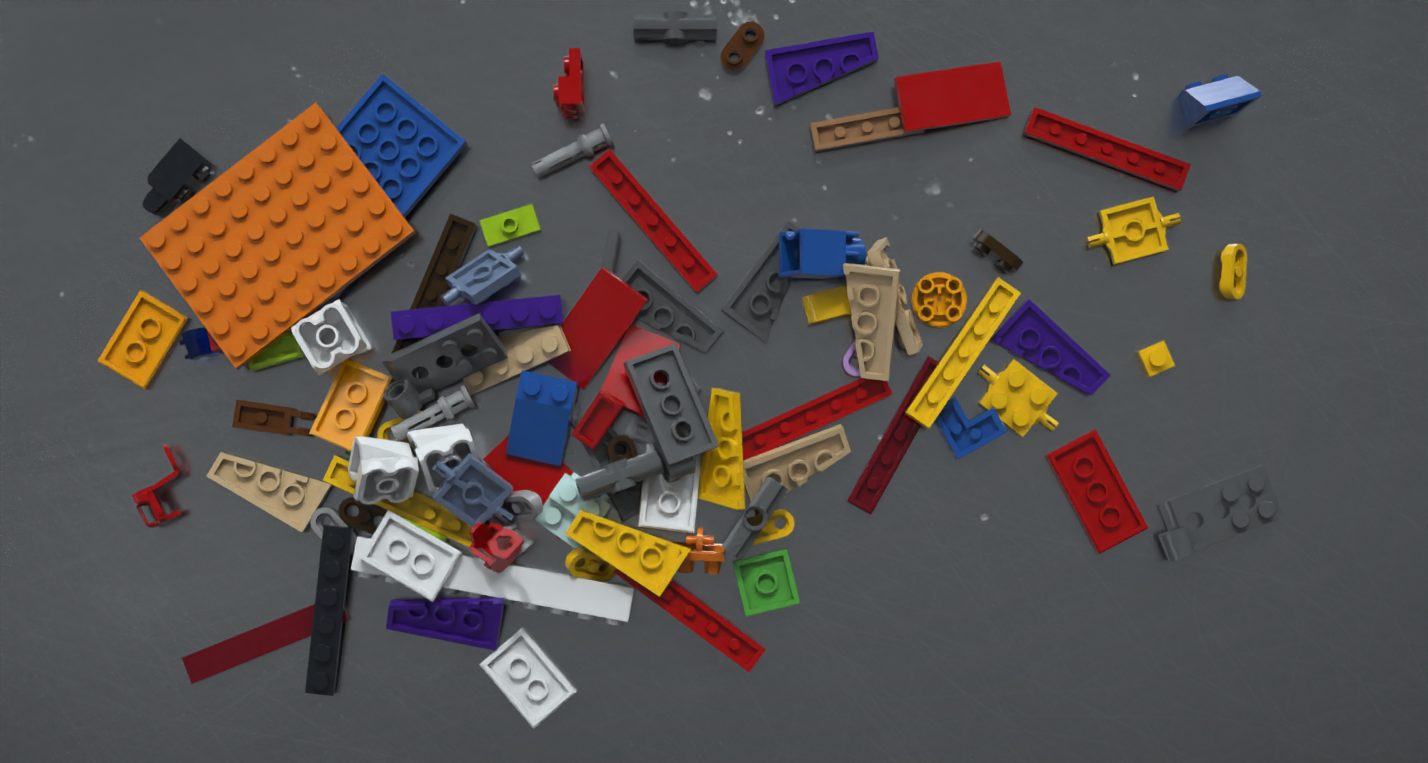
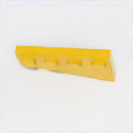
(722, 467)
(633, 552)

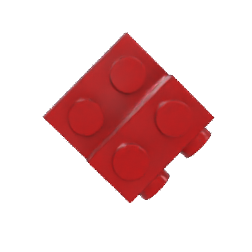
(570, 88)

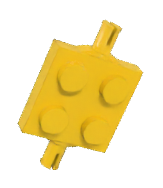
(1133, 230)
(1018, 397)

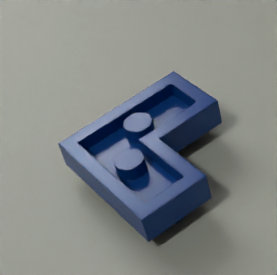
(967, 434)

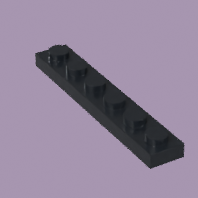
(329, 610)

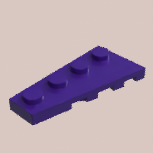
(812, 64)
(1044, 343)
(456, 620)

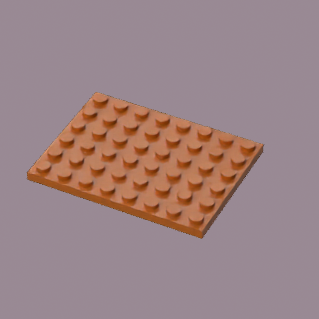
(277, 235)

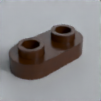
(743, 46)

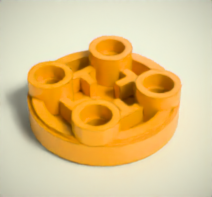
(939, 300)

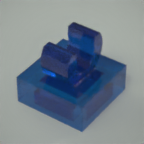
(196, 343)

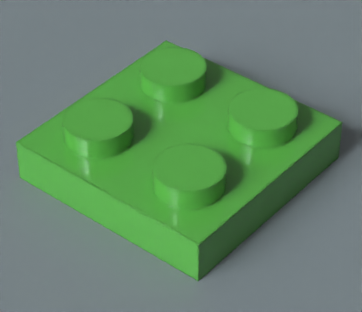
(766, 582)

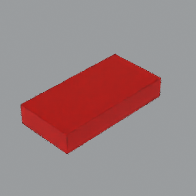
(597, 418)

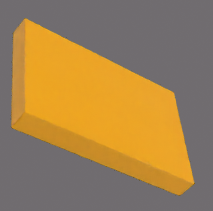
(143, 340)
(351, 405)

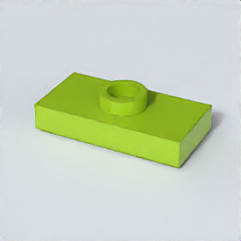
(510, 225)
(281, 351)

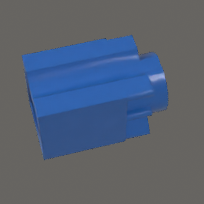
(820, 253)

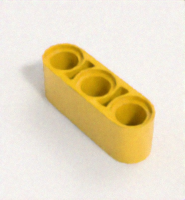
(827, 305)

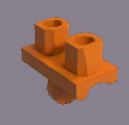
(702, 550)

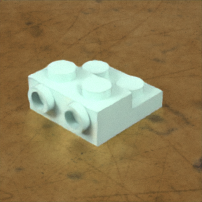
(564, 506)

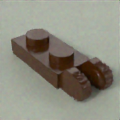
(268, 418)

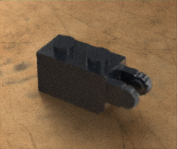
(175, 177)

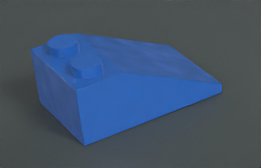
(1217, 99)
(541, 417)

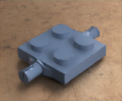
(483, 276)
(473, 491)

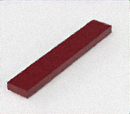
(890, 448)
(251, 644)

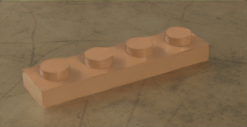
(858, 129)

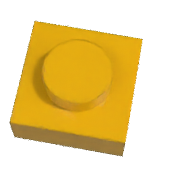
(1155, 358)

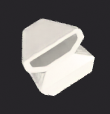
(330, 336)
(443, 443)
(382, 470)

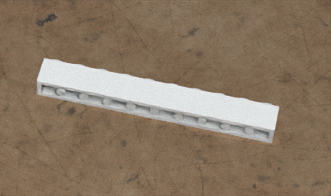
(526, 585)

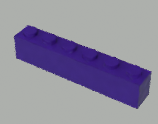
(497, 314)

